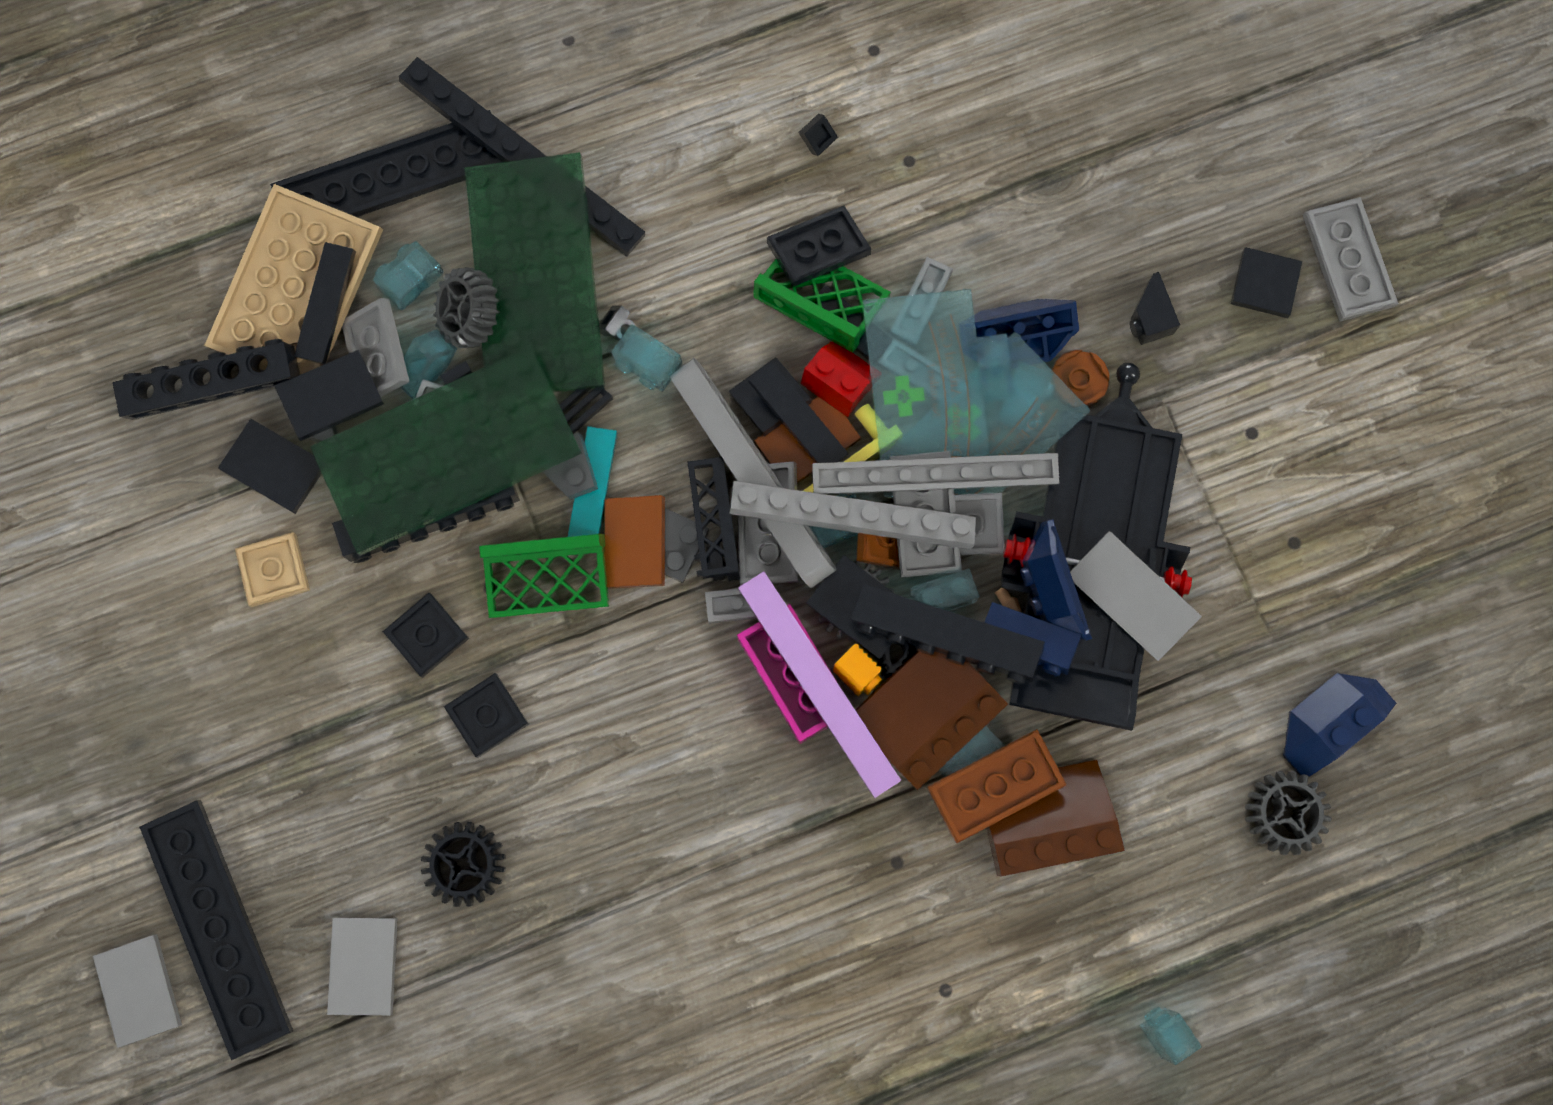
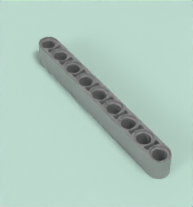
(749, 467)

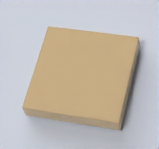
(272, 569)

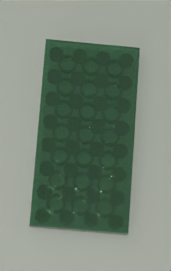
(537, 249)
(445, 450)

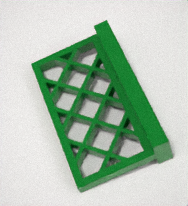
(813, 315)
(544, 549)

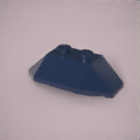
(1041, 323)
(1052, 582)
(1333, 721)

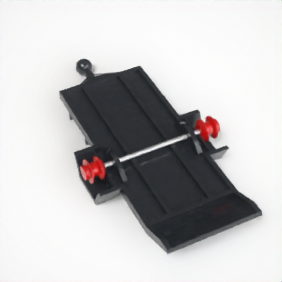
(1116, 480)

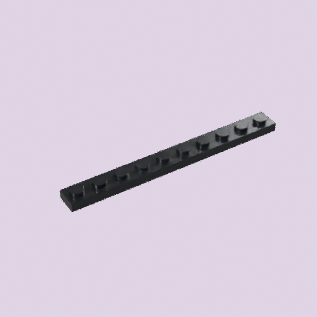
(509, 146)

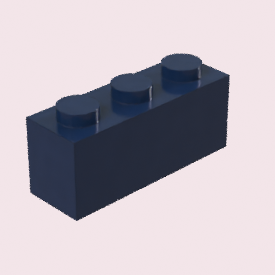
(1059, 642)

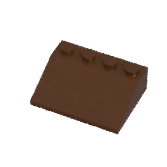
(928, 713)
(1059, 828)

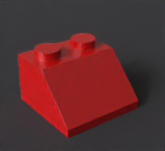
(838, 377)

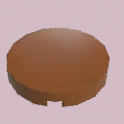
(1084, 375)

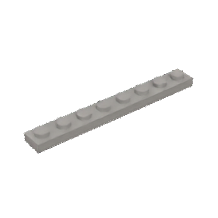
(935, 473)
(852, 515)

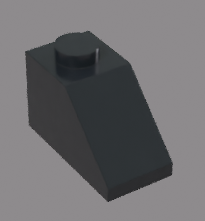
(1154, 313)

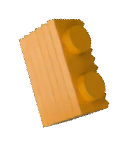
(858, 671)

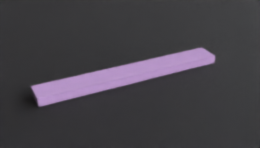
(819, 685)

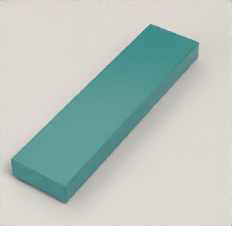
(589, 508)

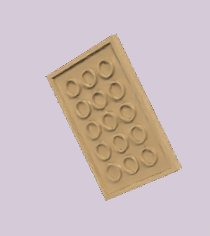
(279, 272)

